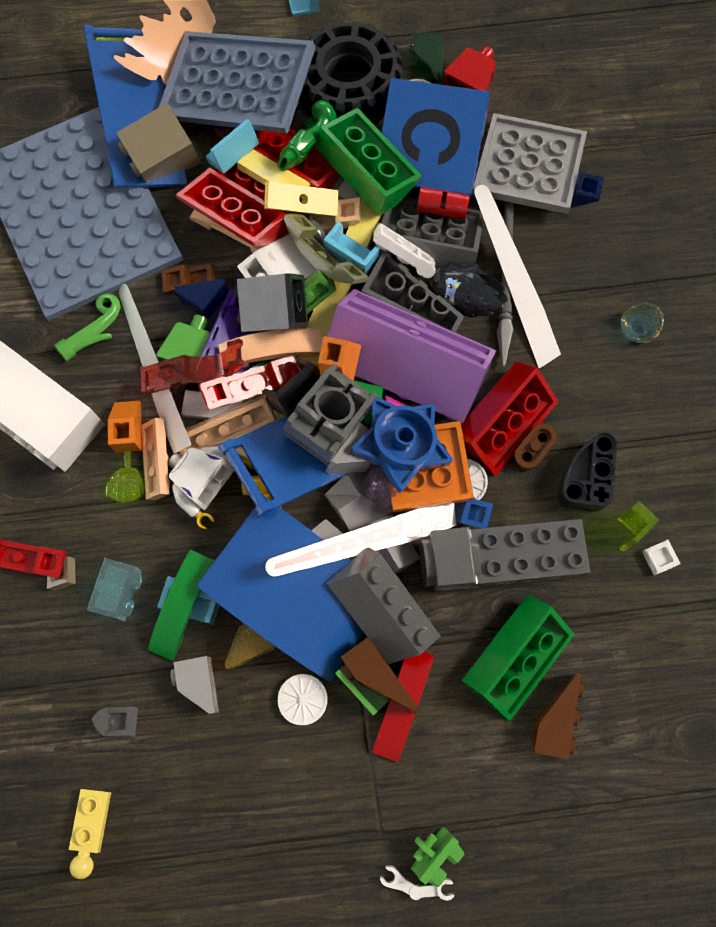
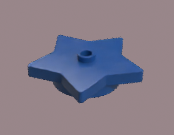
(401, 441)

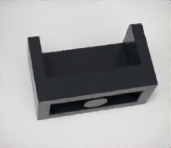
(290, 394)

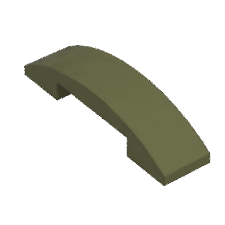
(303, 234)

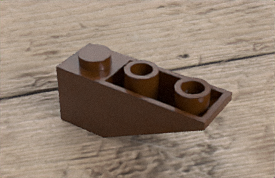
(555, 725)

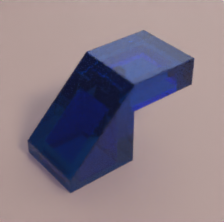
(587, 189)

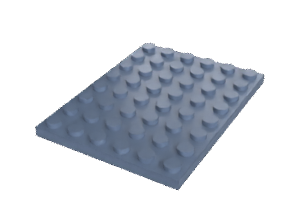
(71, 221)

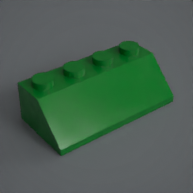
(367, 160)
(519, 656)

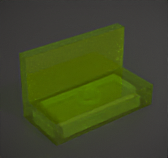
(638, 521)

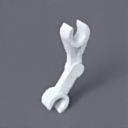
(415, 891)

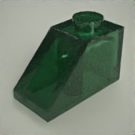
(428, 55)

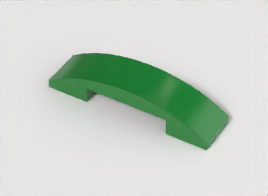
(179, 605)

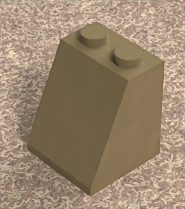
(157, 145)

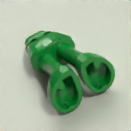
(304, 140)

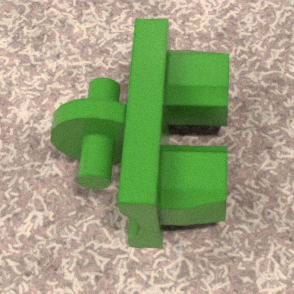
(433, 854)

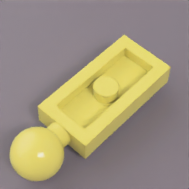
(88, 830)

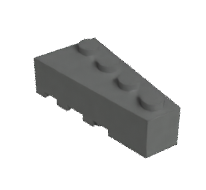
(397, 287)

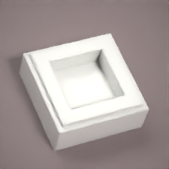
(661, 557)

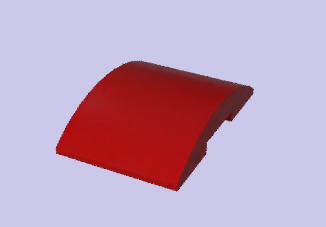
(239, 200)

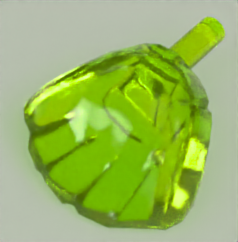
(125, 483)

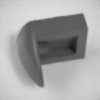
(116, 721)

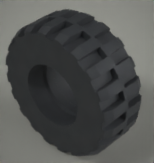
(351, 48)

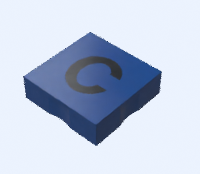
(437, 131)

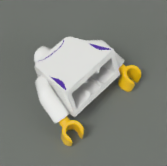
(199, 478)

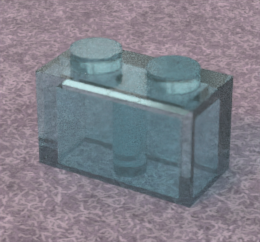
(115, 589)

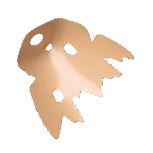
(163, 39)

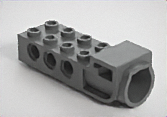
(503, 555)

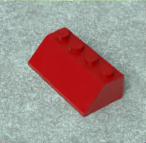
(507, 416)

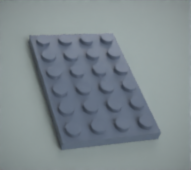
(238, 79)

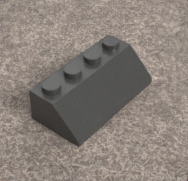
(383, 607)

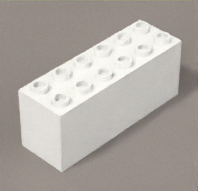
(43, 413)

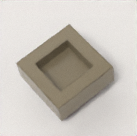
(66, 578)

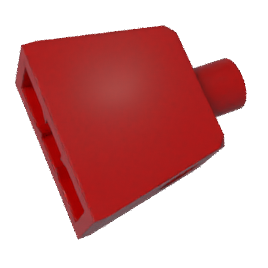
(471, 70)

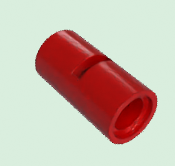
(443, 203)

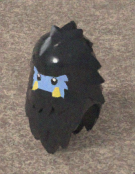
(468, 289)

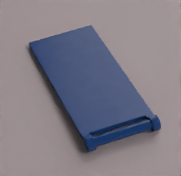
(123, 100)
(280, 463)

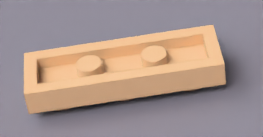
(155, 459)

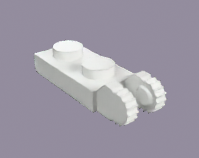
(404, 250)

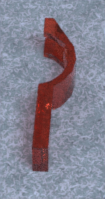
(192, 369)

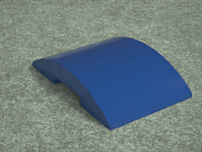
(289, 609)

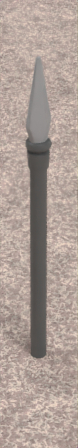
(505, 327)

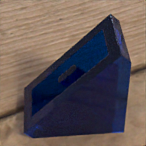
(203, 296)

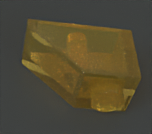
(246, 647)

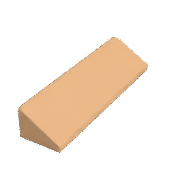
(230, 423)

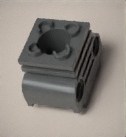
(328, 414)

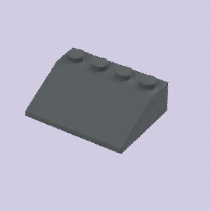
(439, 236)

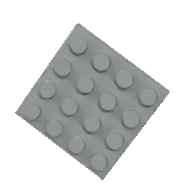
(531, 162)

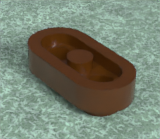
(534, 448)

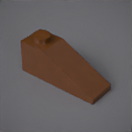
(373, 673)

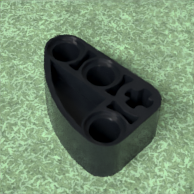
(582, 478)

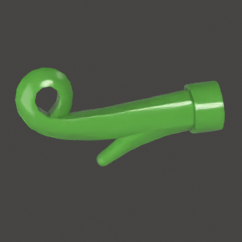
(91, 333)

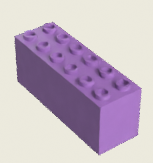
(412, 354)

